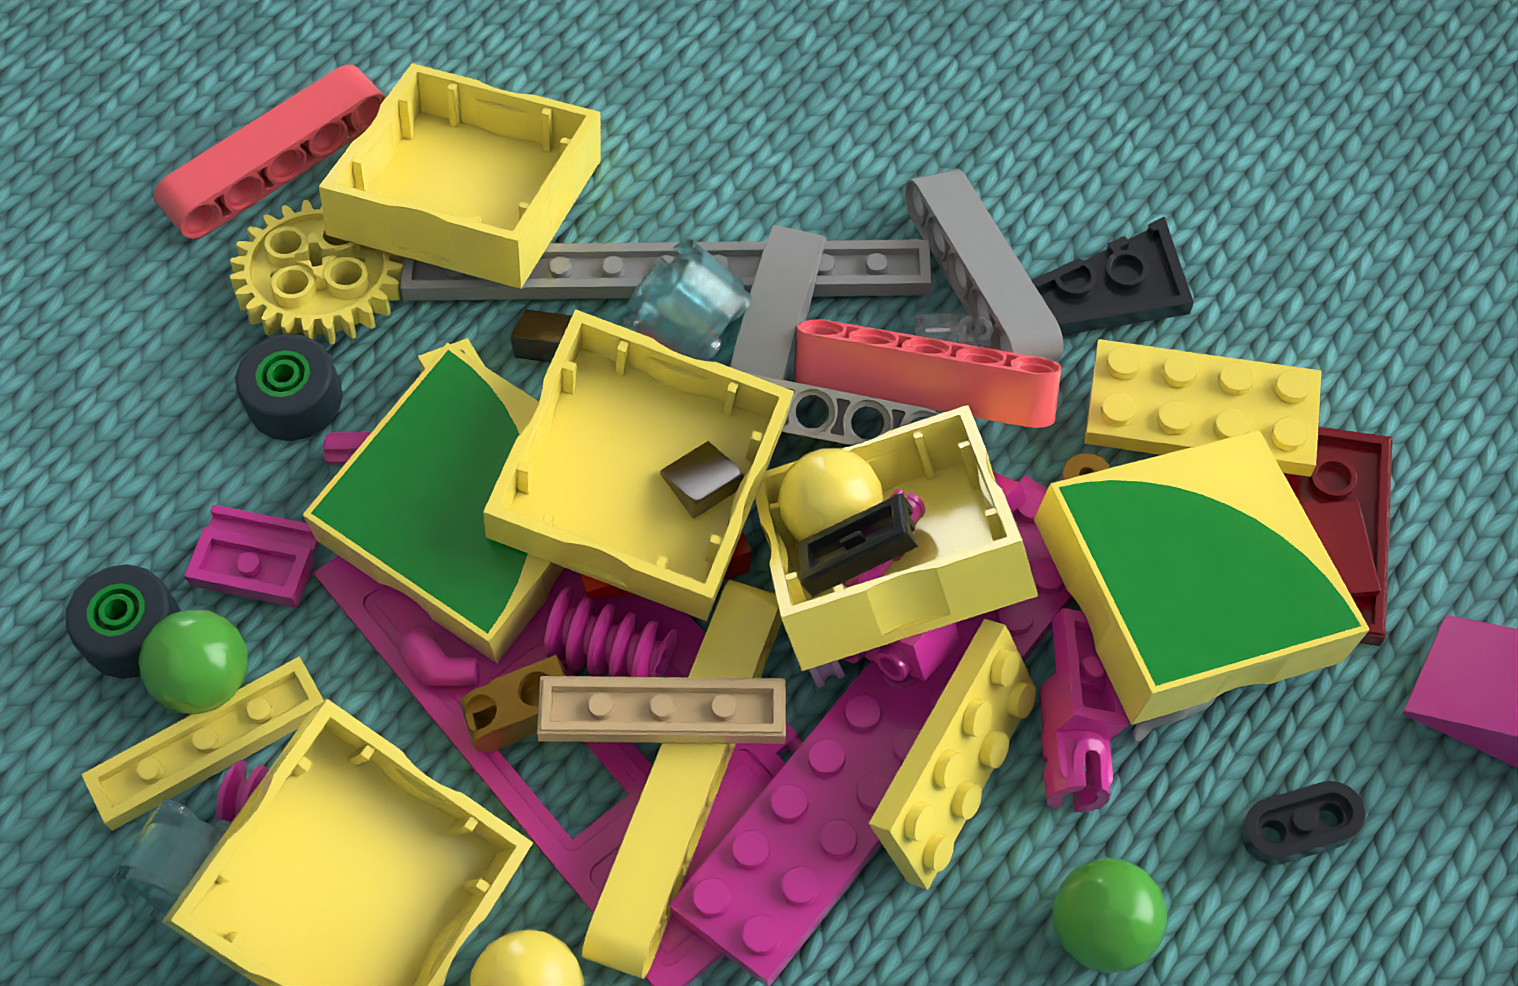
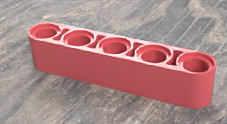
(269, 152)
(927, 372)

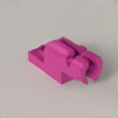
(1078, 718)

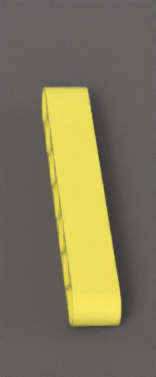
(678, 796)

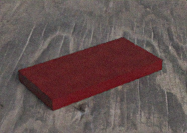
(1356, 469)

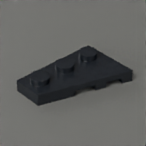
(1120, 286)

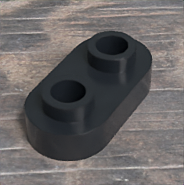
(1298, 822)

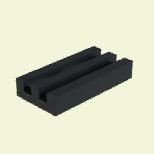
(856, 545)

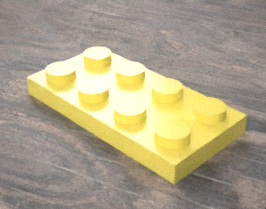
(1184, 399)
(955, 756)

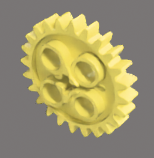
(309, 280)

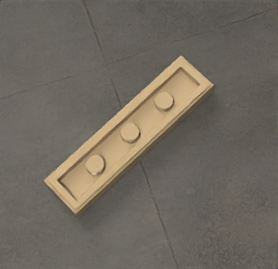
(662, 710)

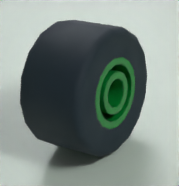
(289, 387)
(114, 616)

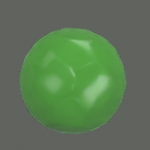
(193, 661)
(1110, 915)

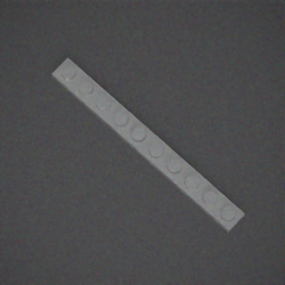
(618, 268)

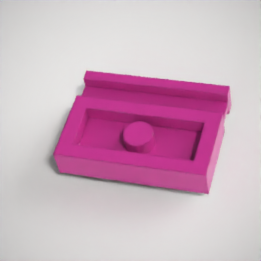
(253, 556)

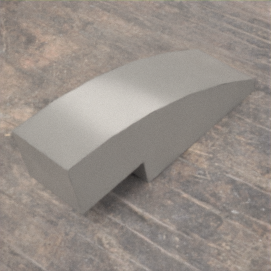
(778, 303)

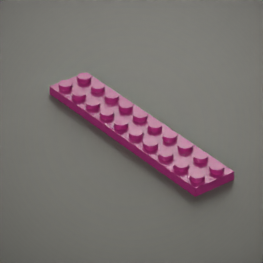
(811, 823)

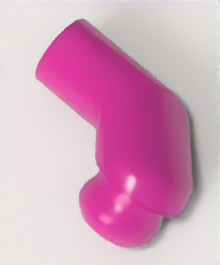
(432, 665)

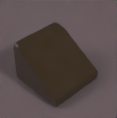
(538, 335)
(702, 478)

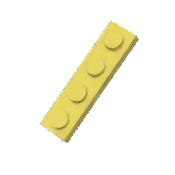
(202, 745)

